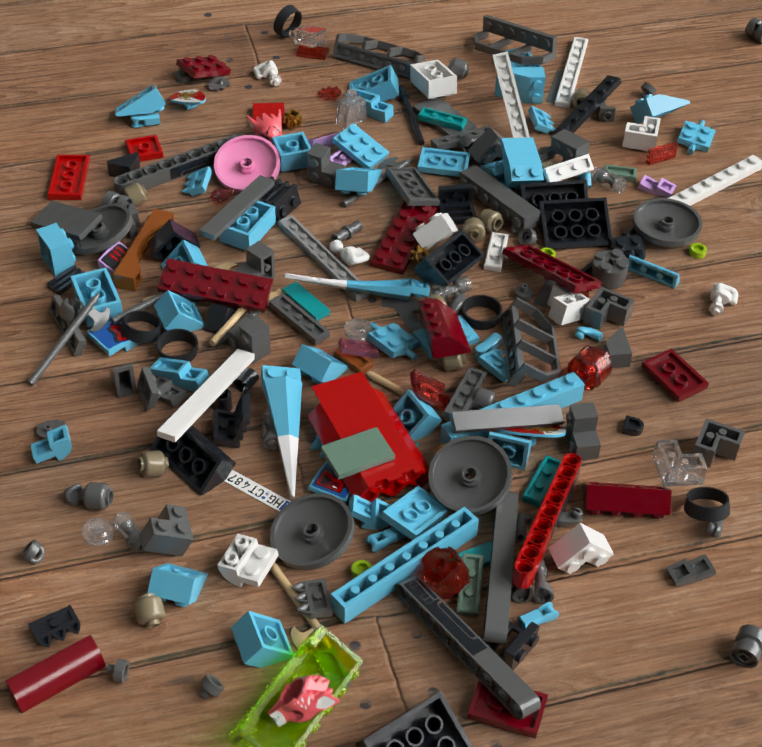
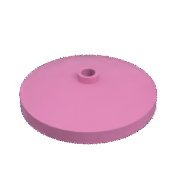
(244, 160)

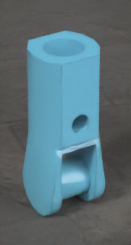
(148, 119)
(489, 344)
(384, 538)
(537, 616)

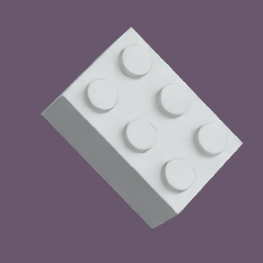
(433, 79)

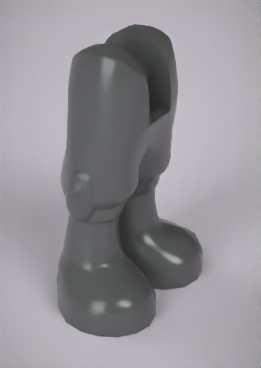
(542, 592)

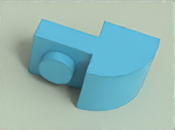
(56, 444)
(368, 512)

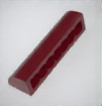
(55, 674)

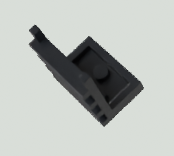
(283, 197)
(456, 202)
(229, 426)
(520, 645)

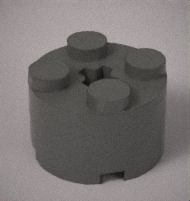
(610, 268)

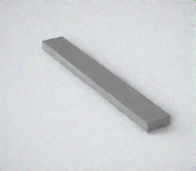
(319, 253)

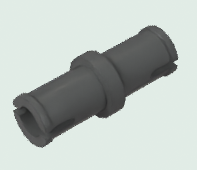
(347, 231)

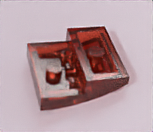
(429, 390)

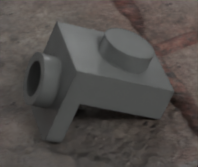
(605, 114)

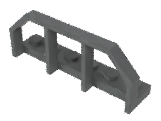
(517, 33)
(375, 59)
(515, 345)

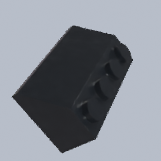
(552, 191)
(449, 260)
(196, 460)

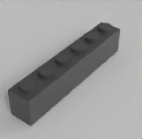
(501, 198)

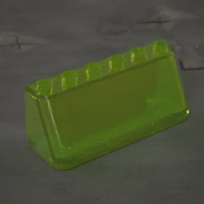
(317, 655)

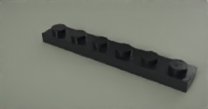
(589, 104)

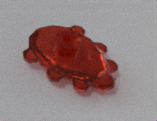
(330, 93)
(222, 194)

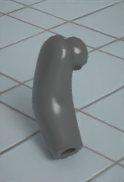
(458, 300)
(571, 518)
(522, 520)
(715, 528)

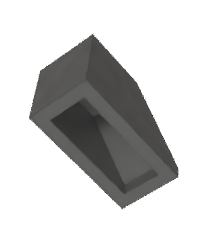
(619, 349)
(123, 380)

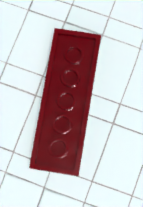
(395, 248)
(551, 268)
(216, 285)

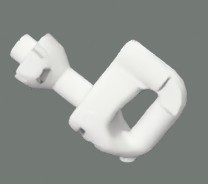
(268, 70)
(350, 254)
(721, 295)

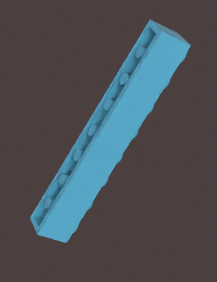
(560, 391)
(381, 578)

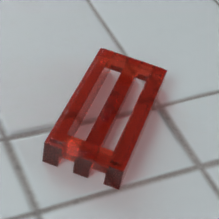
(314, 53)
(663, 153)

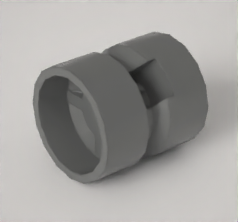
(754, 29)
(115, 198)
(747, 646)

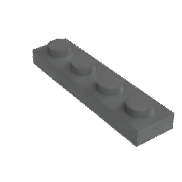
(299, 319)

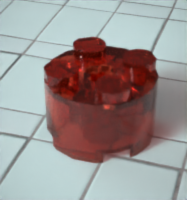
(591, 366)
(444, 571)

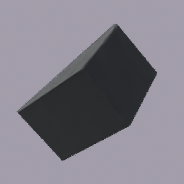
(123, 164)
(217, 317)

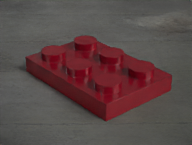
(203, 66)
(675, 375)
(489, 710)

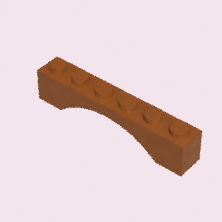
(128, 273)

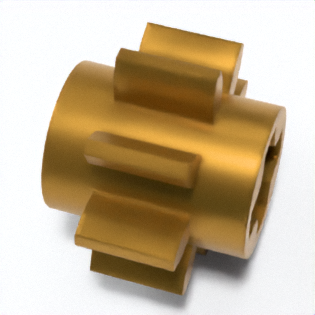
(292, 119)
(415, 257)

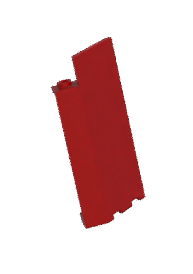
(353, 406)

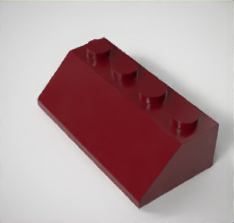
(442, 329)
(626, 498)

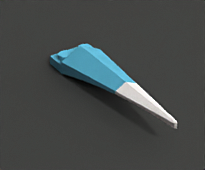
(396, 289)
(283, 395)

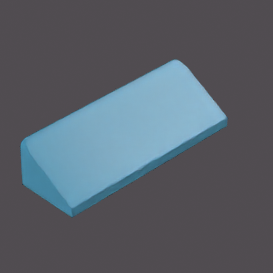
(653, 271)

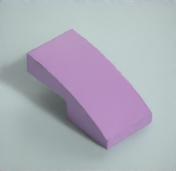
(661, 188)

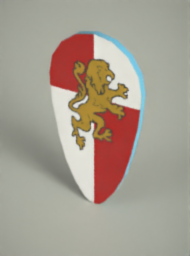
(188, 98)
(533, 432)

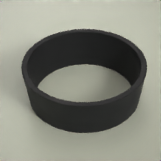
(281, 18)
(484, 301)
(178, 335)
(140, 336)
(703, 513)

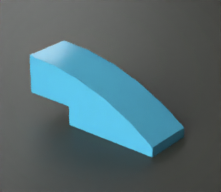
(375, 108)
(180, 373)

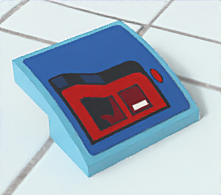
(111, 339)
(328, 483)

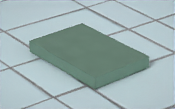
(357, 453)

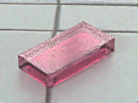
(358, 348)

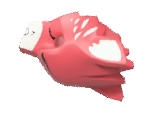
(267, 125)
(302, 700)

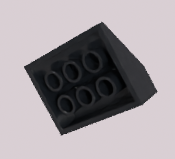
(574, 223)
(423, 725)

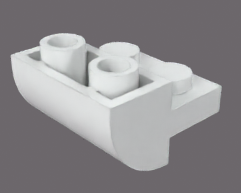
(246, 561)

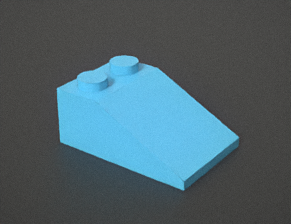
(380, 82)
(529, 82)
(142, 103)
(656, 106)
(521, 161)
(356, 179)

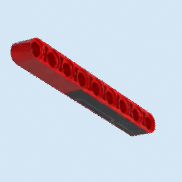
(546, 521)

